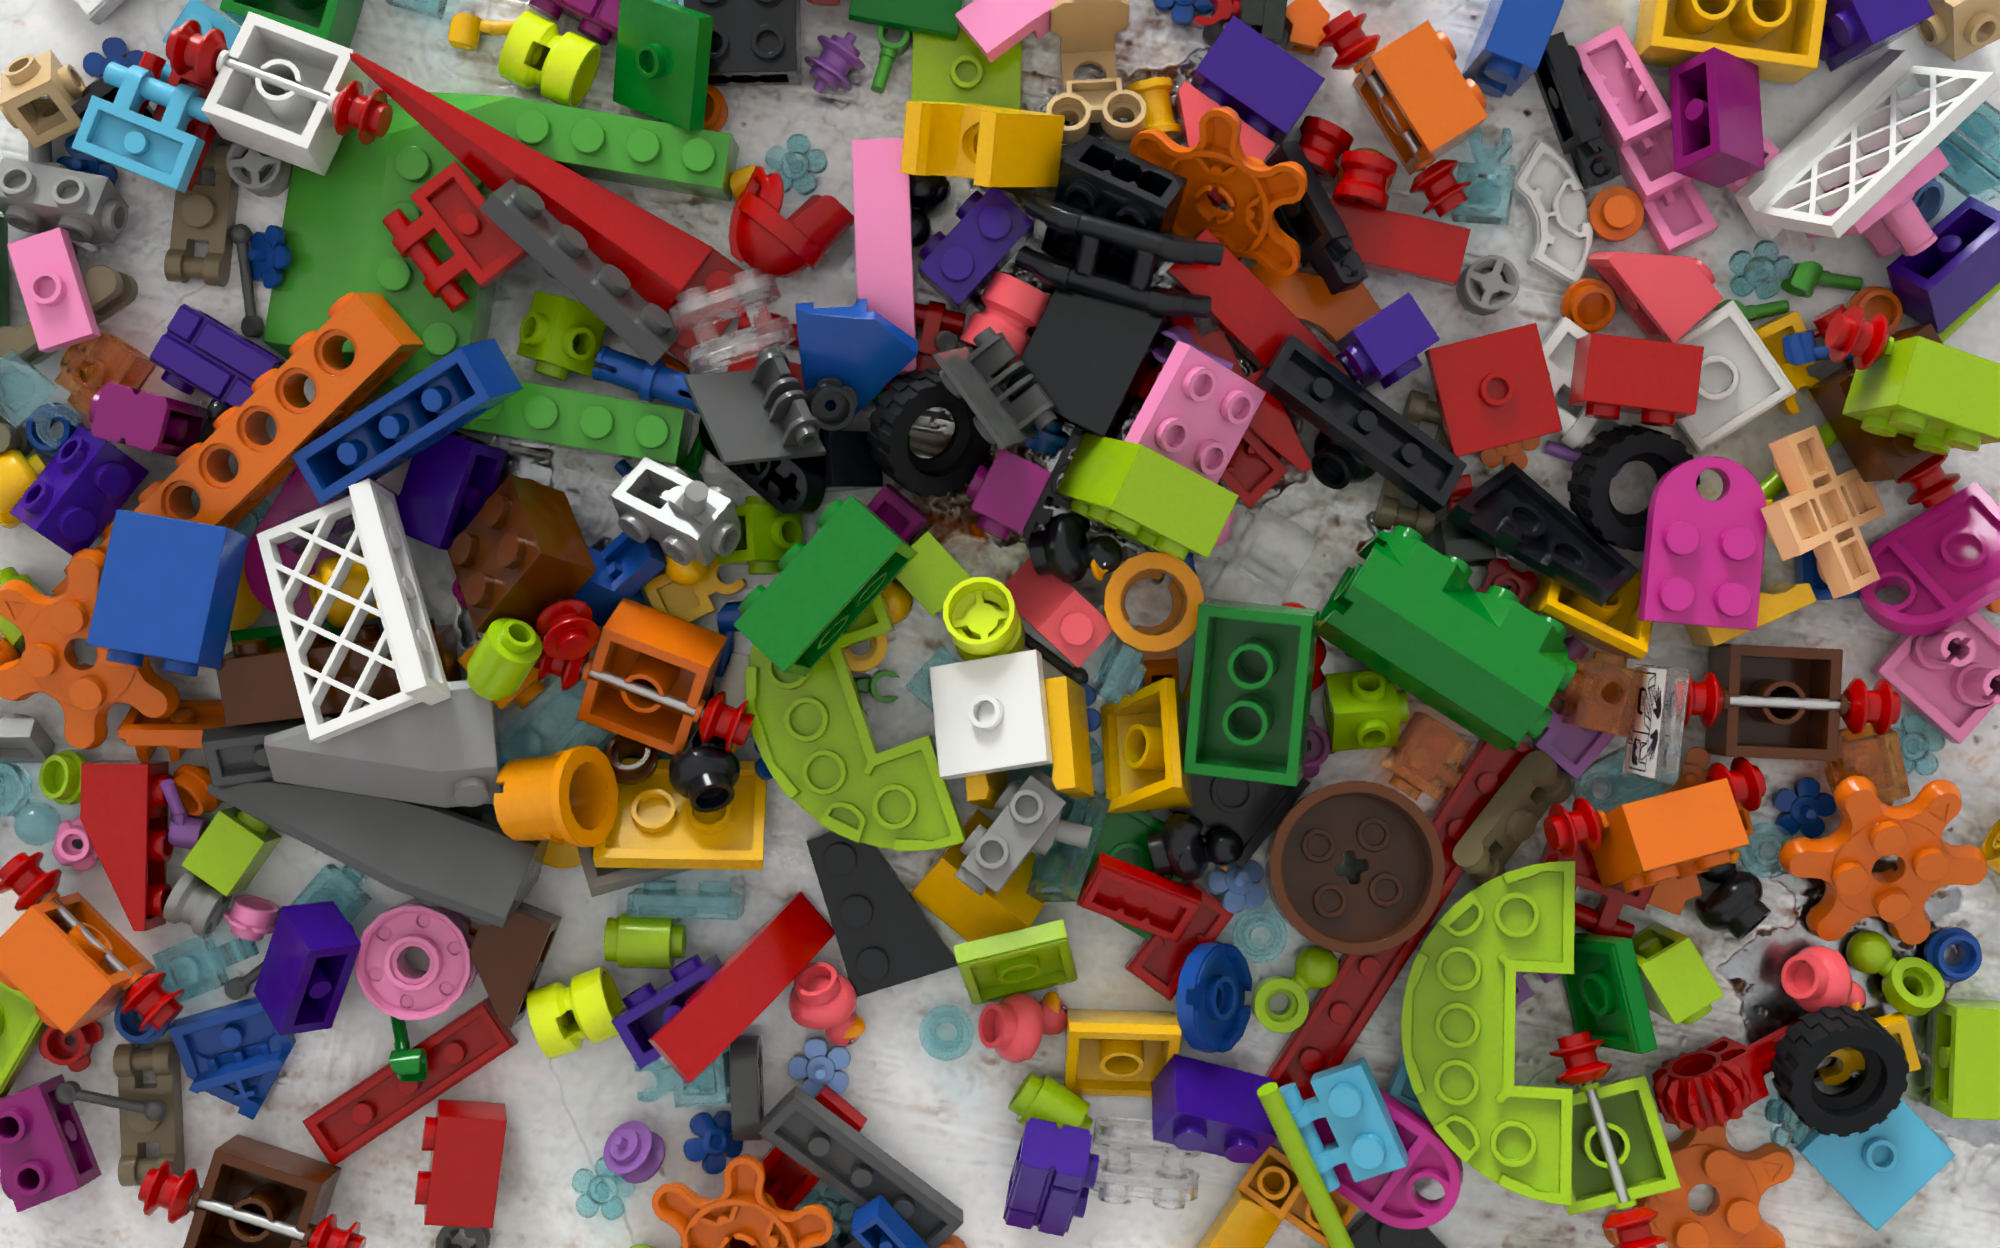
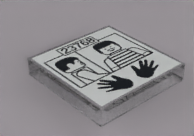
(1657, 724)

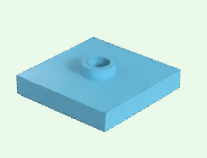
(1881, 1166)

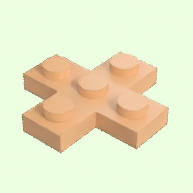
(1822, 513)

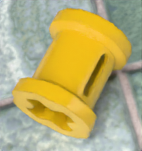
(1158, 102)

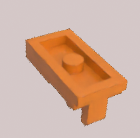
(176, 733)

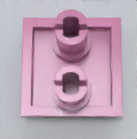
(1895, 218)
(1196, 412)
(1947, 674)

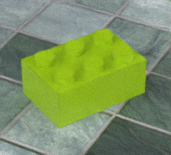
(1146, 497)

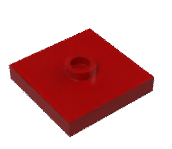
(1493, 390)

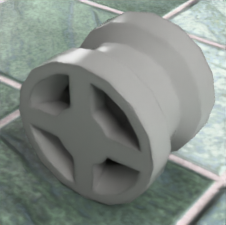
(246, 168)
(1494, 275)
(196, 905)

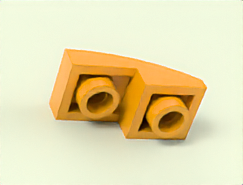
(1277, 1189)

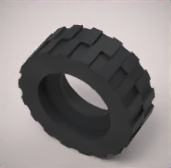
(891, 426)
(1596, 468)
(1863, 1102)

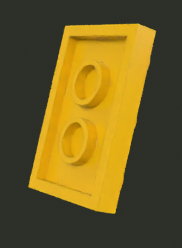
(663, 830)

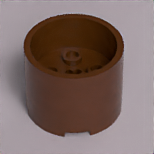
(1390, 895)

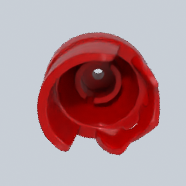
(782, 244)

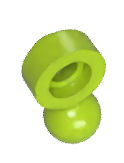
(1872, 954)
(1313, 969)

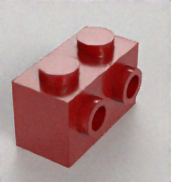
(1635, 378)
(464, 1163)

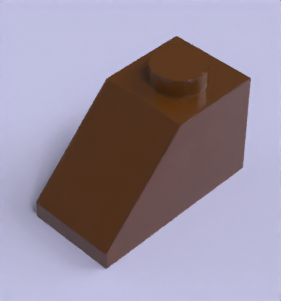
(513, 958)

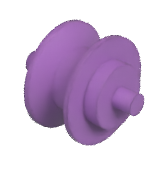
(834, 62)
(634, 1152)

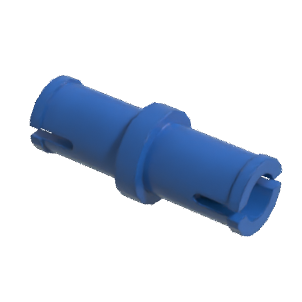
(643, 378)

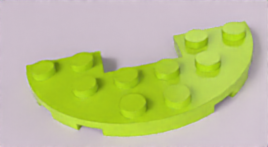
(827, 757)
(1463, 1029)

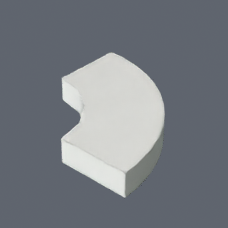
(1557, 213)

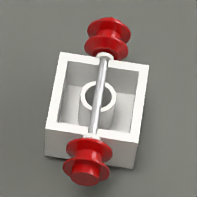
(280, 90)

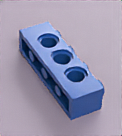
(408, 420)

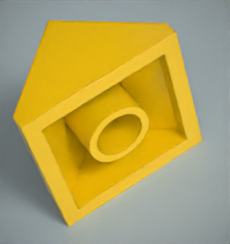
(1608, 627)
(1146, 750)
(966, 911)
(1118, 1050)

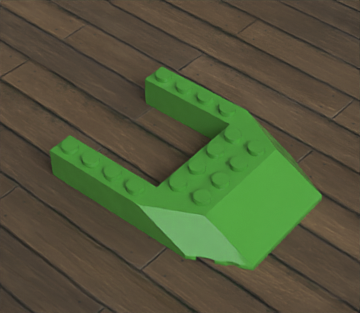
(345, 248)

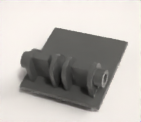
(756, 412)
(998, 417)

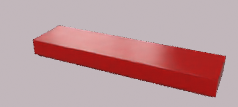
(385, 1100)

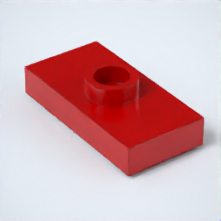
(1139, 898)
(1161, 960)

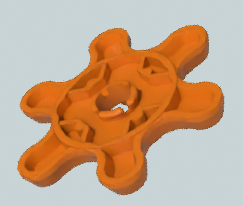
(1242, 180)
(52, 666)
(1879, 830)
(1738, 1186)
(740, 1213)

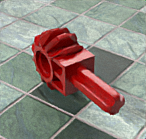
(1714, 1081)

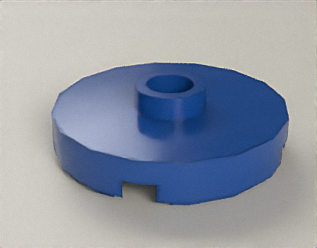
(1213, 997)

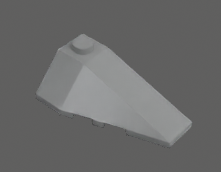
(416, 755)

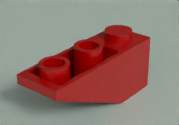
(129, 831)

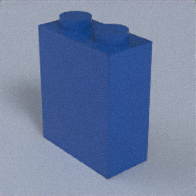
(1510, 44)
(167, 592)

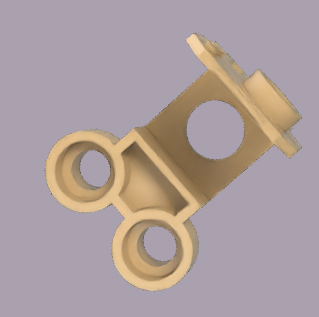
(1089, 37)

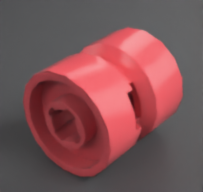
(1010, 309)

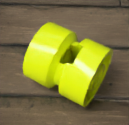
(542, 57)
(983, 619)
(594, 1005)

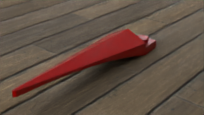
(644, 247)

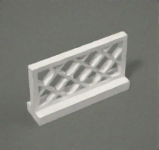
(1860, 121)
(398, 600)

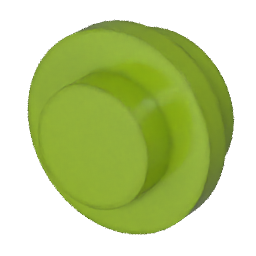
(62, 777)

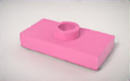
(53, 290)

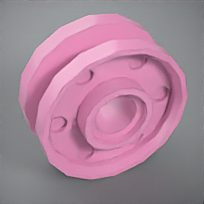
(390, 979)

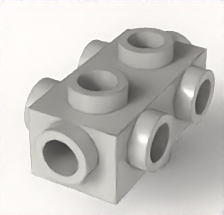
(48, 195)
(677, 513)
(1026, 823)

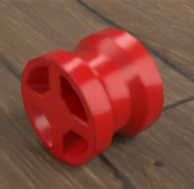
(1323, 145)
(1365, 179)

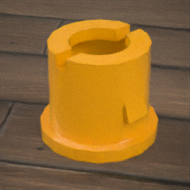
(1186, 597)
(558, 797)

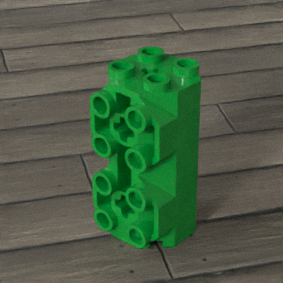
(1444, 643)

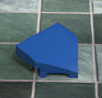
(851, 346)
(232, 1053)

